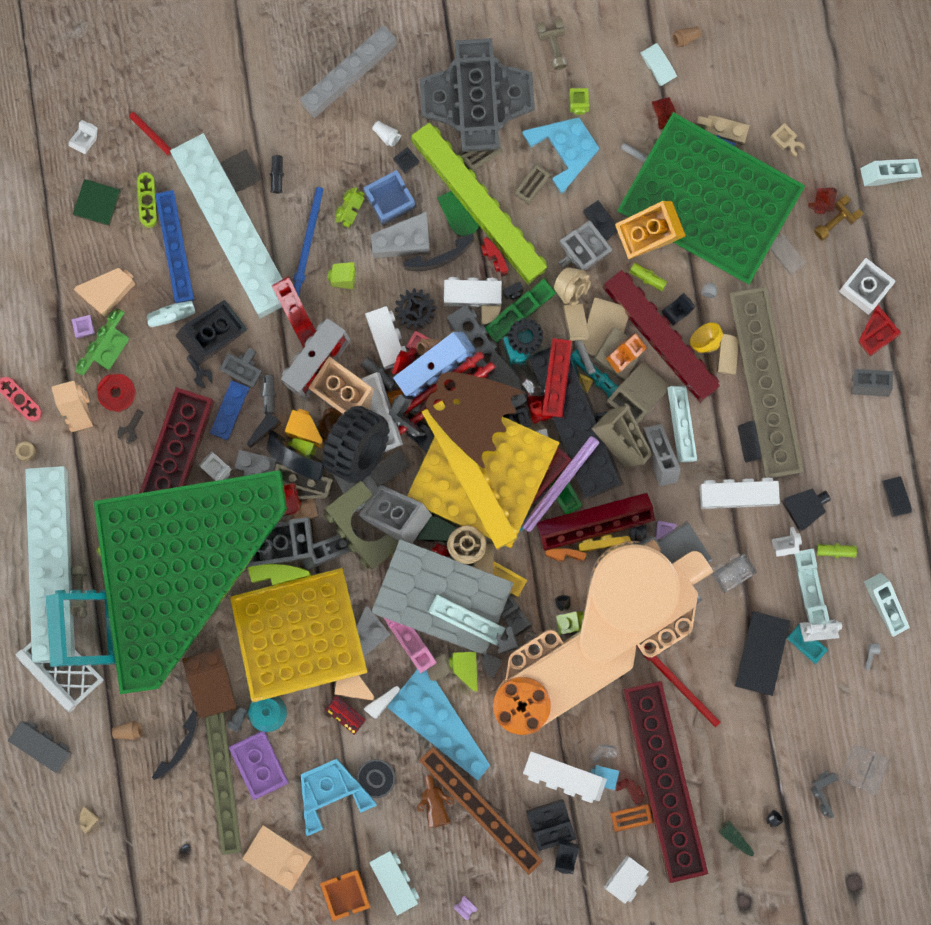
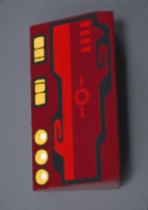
(345, 715)

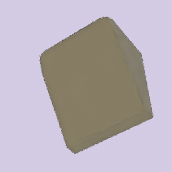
(439, 669)

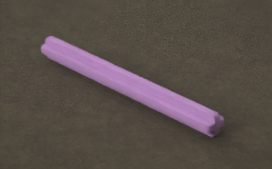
(560, 484)

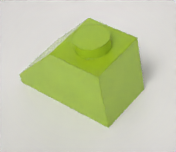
(342, 275)
(303, 446)
(465, 668)

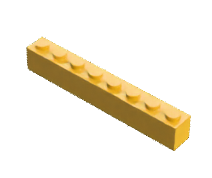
(476, 486)

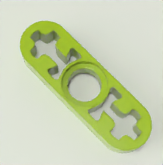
(143, 213)

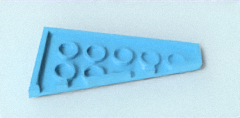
(431, 715)

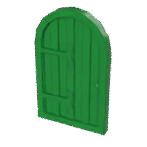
(456, 215)

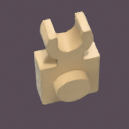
(785, 137)

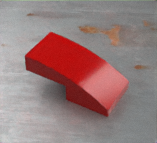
(404, 359)

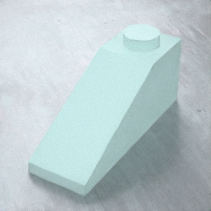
(890, 171)
(887, 604)

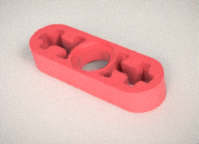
(25, 412)

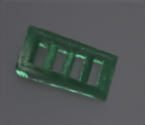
(731, 834)

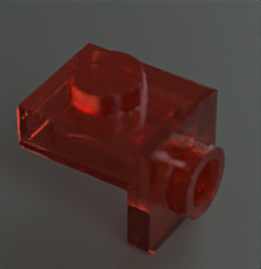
(663, 110)
(824, 200)
(635, 792)

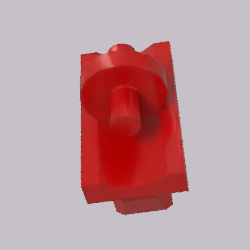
(536, 408)

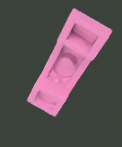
(412, 645)

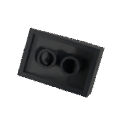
(210, 332)

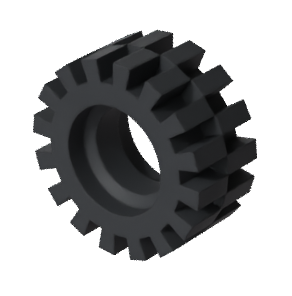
(525, 347)

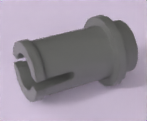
(237, 719)

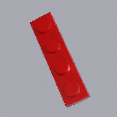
(557, 377)

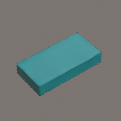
(811, 649)

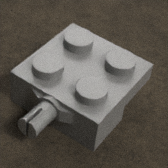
(584, 247)

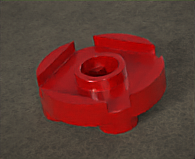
(105, 393)

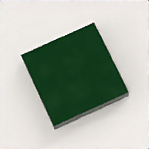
(96, 202)

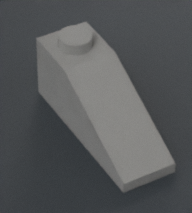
(663, 458)

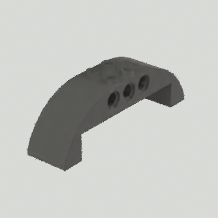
(286, 543)

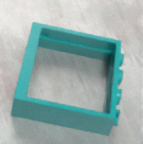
(57, 633)

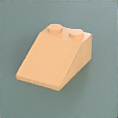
(277, 858)

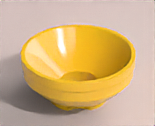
(706, 338)

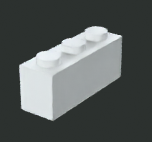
(472, 292)
(385, 335)

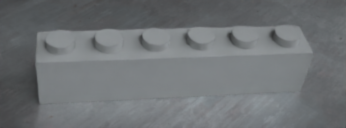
(348, 71)

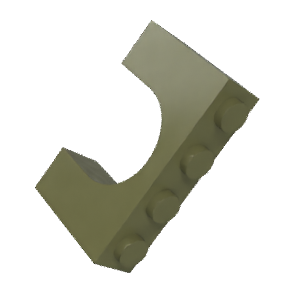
(340, 514)

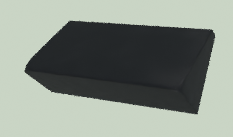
(749, 442)

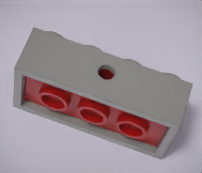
(327, 341)

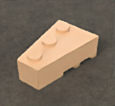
(72, 402)

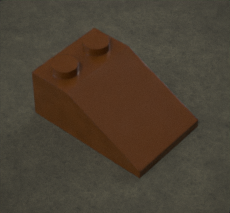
(209, 683)

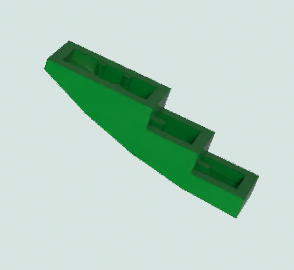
(522, 308)

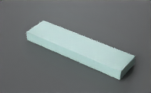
(682, 424)
(466, 619)

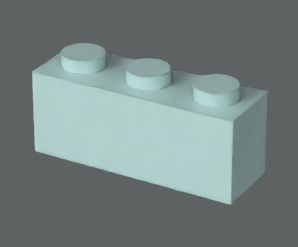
(394, 882)

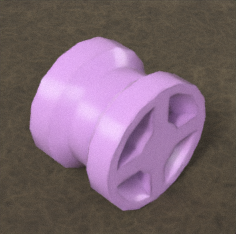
(465, 908)

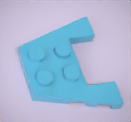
(572, 144)
(327, 785)

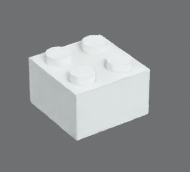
(867, 286)
(626, 880)

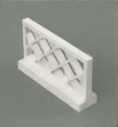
(51, 684)

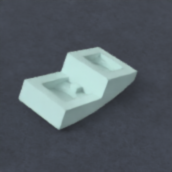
(659, 64)

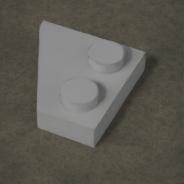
(370, 631)

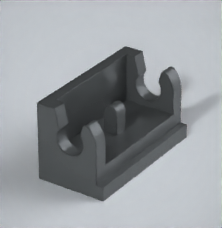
(872, 382)
(506, 645)

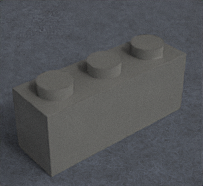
(40, 746)

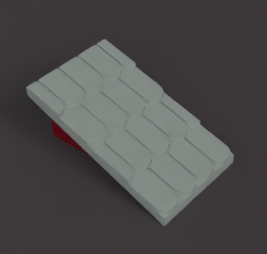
(420, 574)

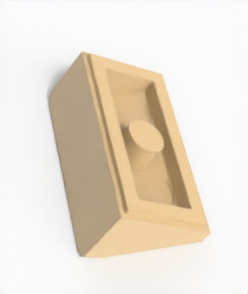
(728, 355)

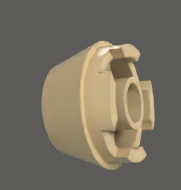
(571, 285)
(466, 544)

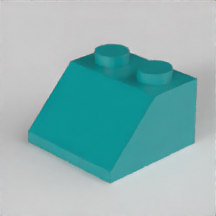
(513, 356)

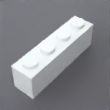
(739, 494)
(564, 776)

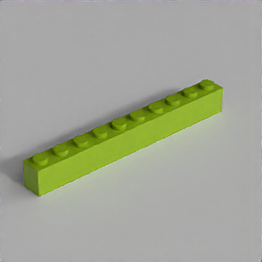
(478, 203)

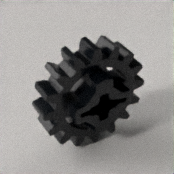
(421, 305)

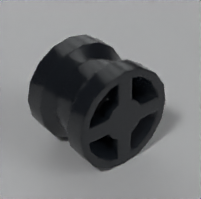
(638, 533)

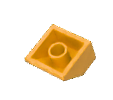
(302, 427)

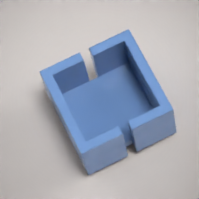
(388, 197)

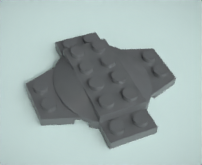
(477, 95)

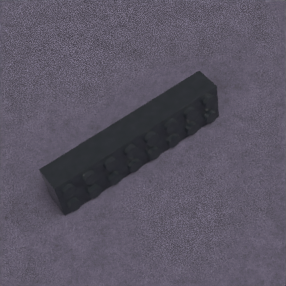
(575, 427)

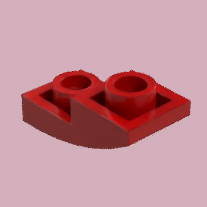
(492, 252)

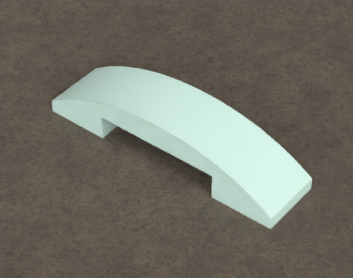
(810, 587)

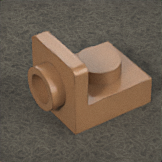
(306, 509)

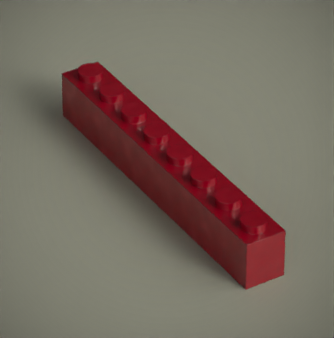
(661, 336)

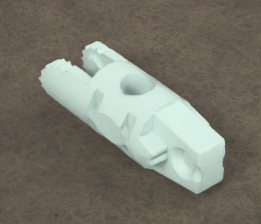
(170, 313)

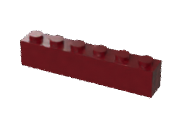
(595, 521)

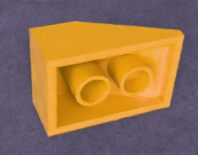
(650, 229)

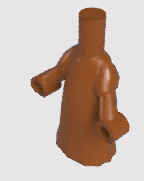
(433, 798)

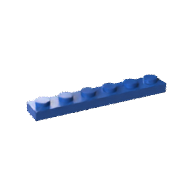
(174, 246)

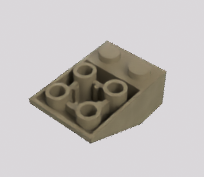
(639, 391)

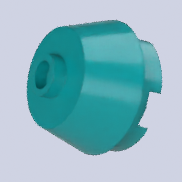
(267, 714)

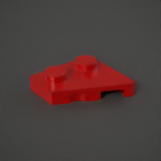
(878, 332)

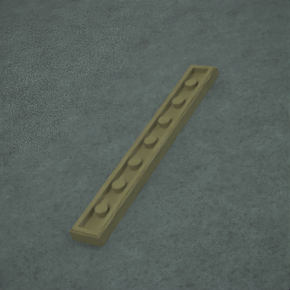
(223, 784)

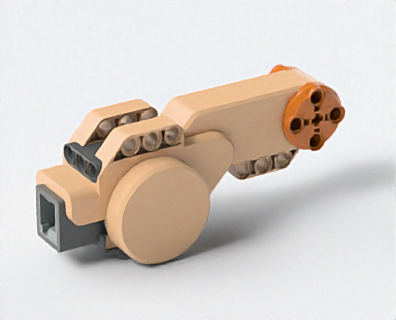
(630, 601)

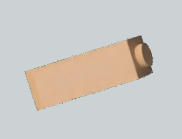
(106, 290)

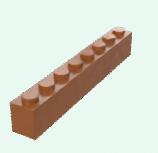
(481, 811)

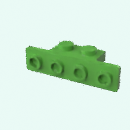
(106, 346)

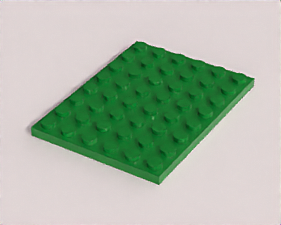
(720, 193)

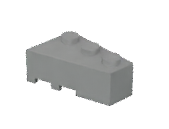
(402, 239)

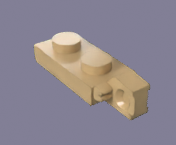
(725, 128)

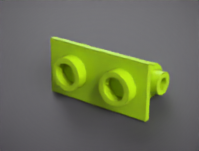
(345, 213)

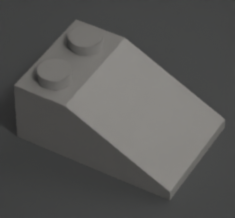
(395, 514)

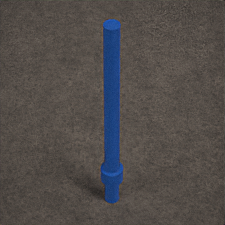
(299, 277)

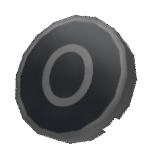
(376, 778)

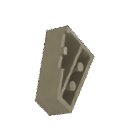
(623, 437)
(306, 487)

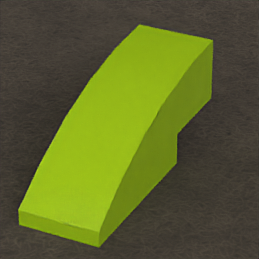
(277, 573)

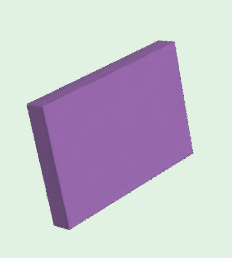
(258, 765)

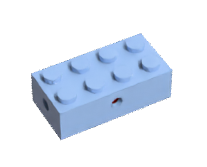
(438, 360)

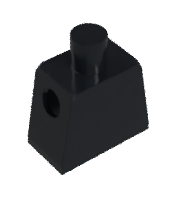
(805, 507)

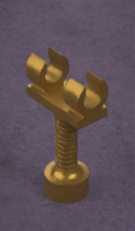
(822, 231)

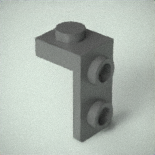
(398, 410)
(824, 779)

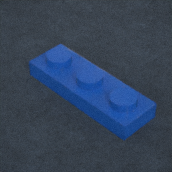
(229, 410)

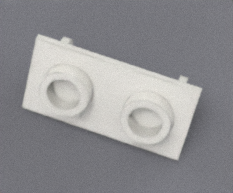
(820, 632)

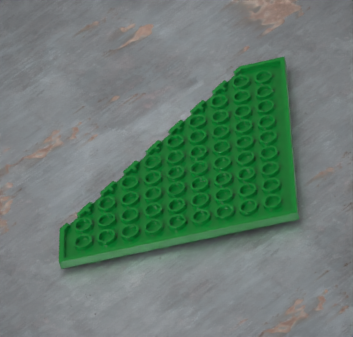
(174, 561)

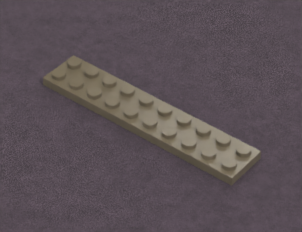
(766, 382)

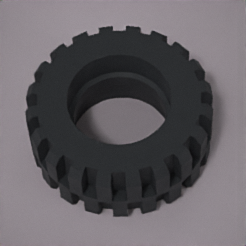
(356, 444)

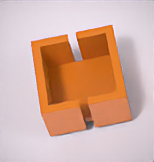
(345, 895)

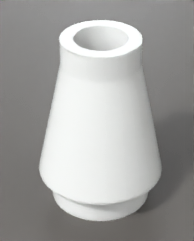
(388, 134)

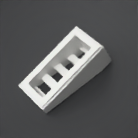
(380, 704)

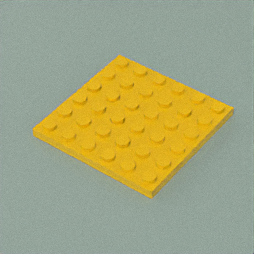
(513, 469)
(298, 635)

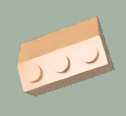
(341, 387)

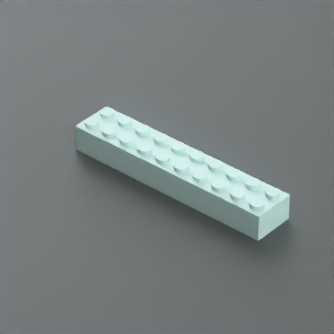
(229, 222)
(48, 553)

